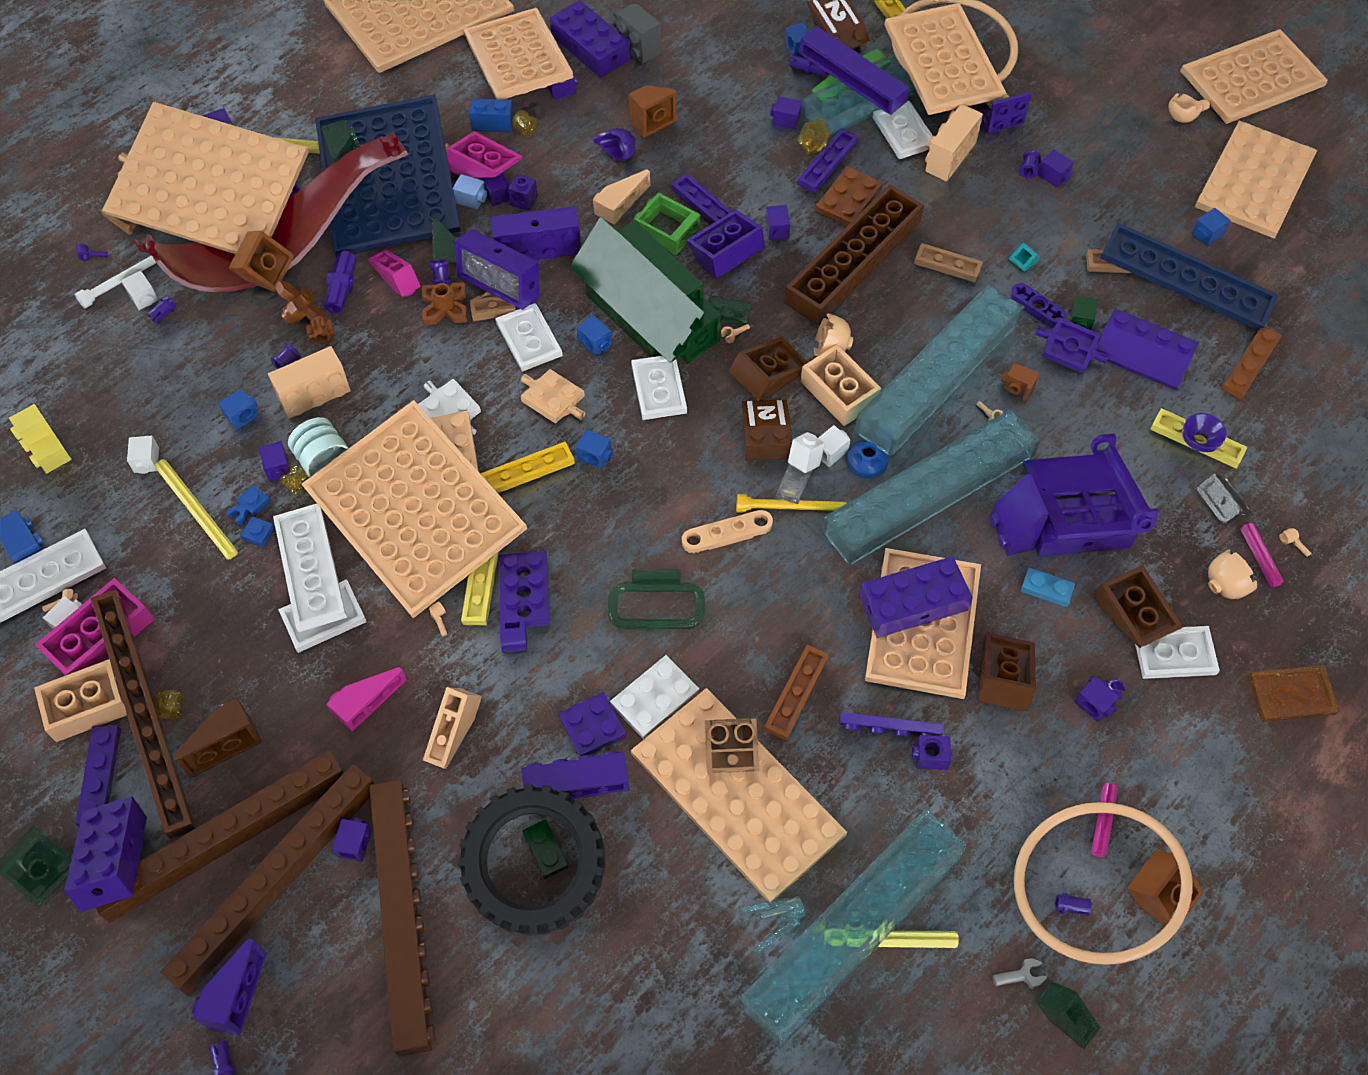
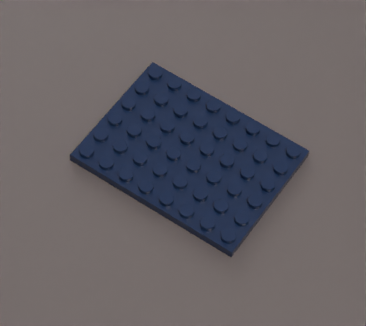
(403, 196)

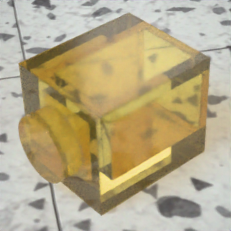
(814, 136)

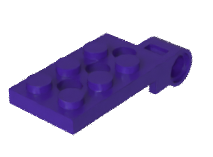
(512, 626)

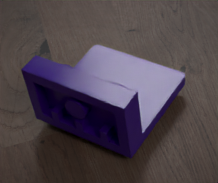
(1006, 113)

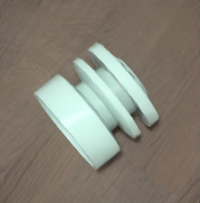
(316, 444)

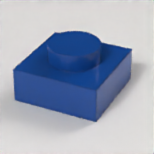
(257, 531)

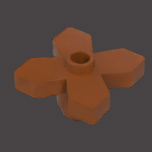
(444, 301)
(299, 303)

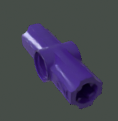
(340, 282)

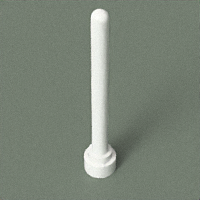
(86, 297)

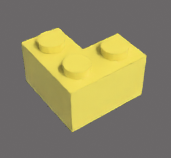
(38, 439)

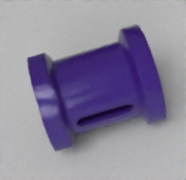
(1030, 164)
(440, 271)
(286, 357)

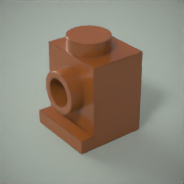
(1020, 380)

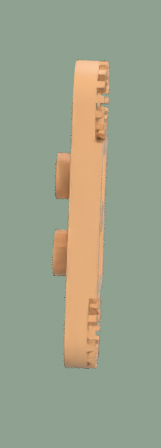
(727, 531)

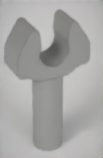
(1021, 975)

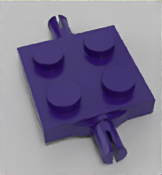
(1071, 345)

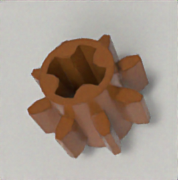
(320, 329)

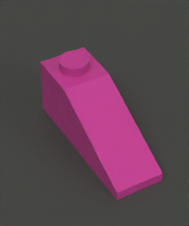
(395, 272)
(362, 698)

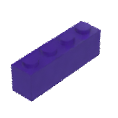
(581, 776)

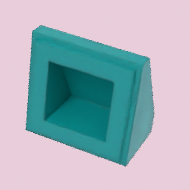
(1024, 257)

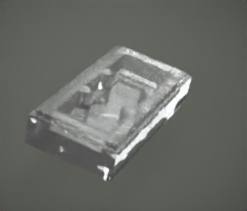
(793, 484)

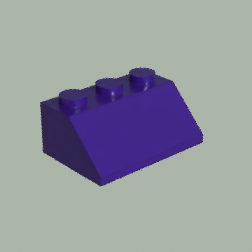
(727, 243)

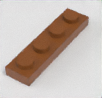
(1251, 362)
(796, 692)

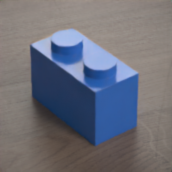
(491, 115)
(18, 537)

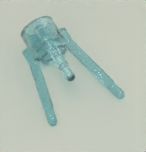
(789, 910)

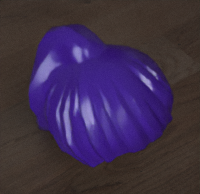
(617, 143)

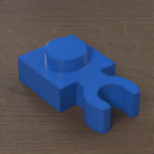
(250, 502)

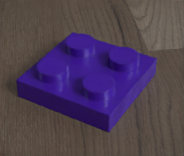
(592, 725)

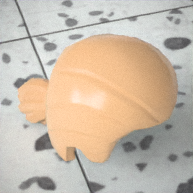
(1186, 108)

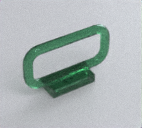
(656, 581)

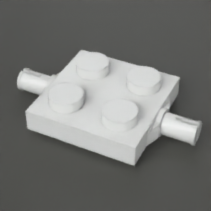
(448, 400)

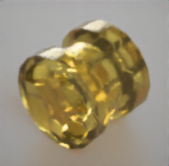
(524, 123)
(294, 479)
(169, 704)

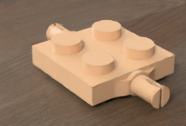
(552, 396)

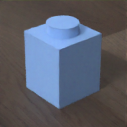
(469, 192)

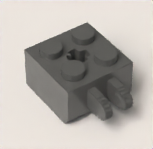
(640, 30)

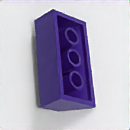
(1146, 348)

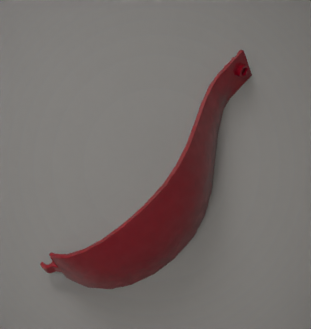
(298, 228)

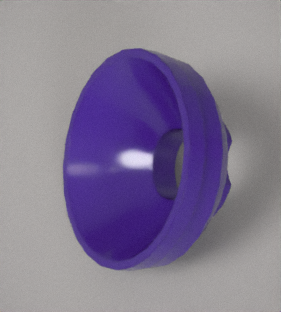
(1207, 426)

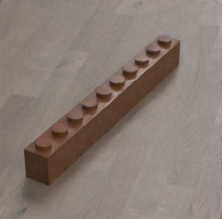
(143, 715)
(227, 831)
(267, 881)
(401, 920)

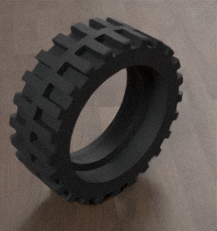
(475, 850)

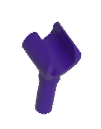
(84, 252)
(1114, 685)

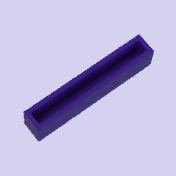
(854, 70)

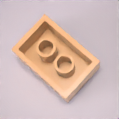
(953, 142)
(309, 382)
(839, 384)
(80, 701)

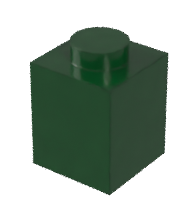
(1083, 311)

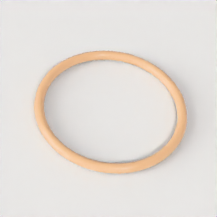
(987, 10)
(1095, 957)

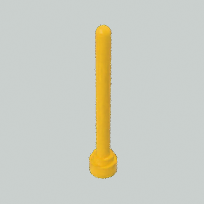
(746, 503)

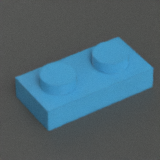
(1047, 587)

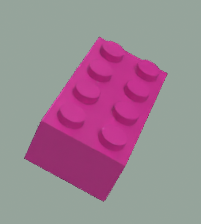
(78, 638)

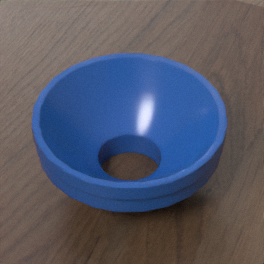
(866, 466)

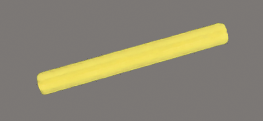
(926, 939)

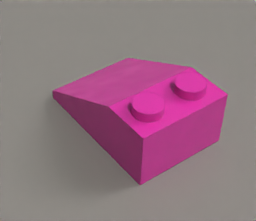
(480, 157)

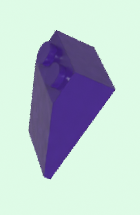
(1019, 517)
(230, 992)

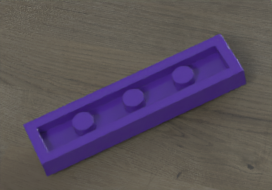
(827, 160)
(699, 198)
(880, 724)
(99, 768)

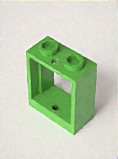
(688, 218)

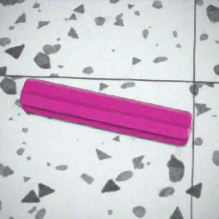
(1262, 555)
(1104, 822)

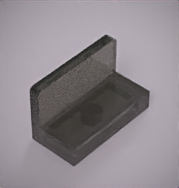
(1222, 499)

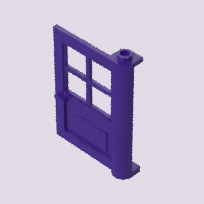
(1086, 475)

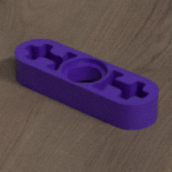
(1035, 297)

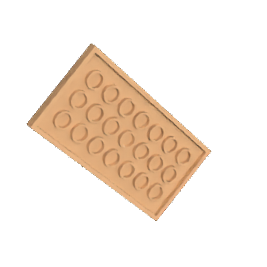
(754, 818)

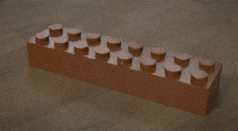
(853, 254)

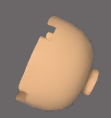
(833, 332)
(1230, 576)

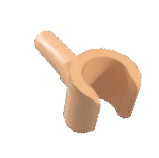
(732, 333)
(991, 414)
(1292, 535)
(68, 593)
(436, 611)

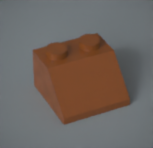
(652, 109)
(261, 260)
(1159, 887)

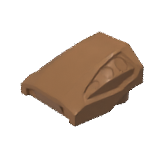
(731, 745)

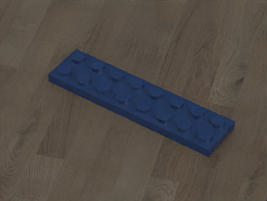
(1189, 276)

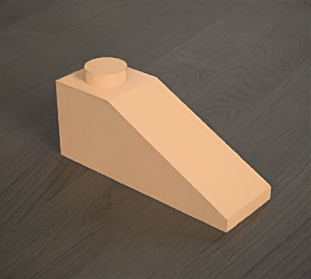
(620, 196)
(451, 725)

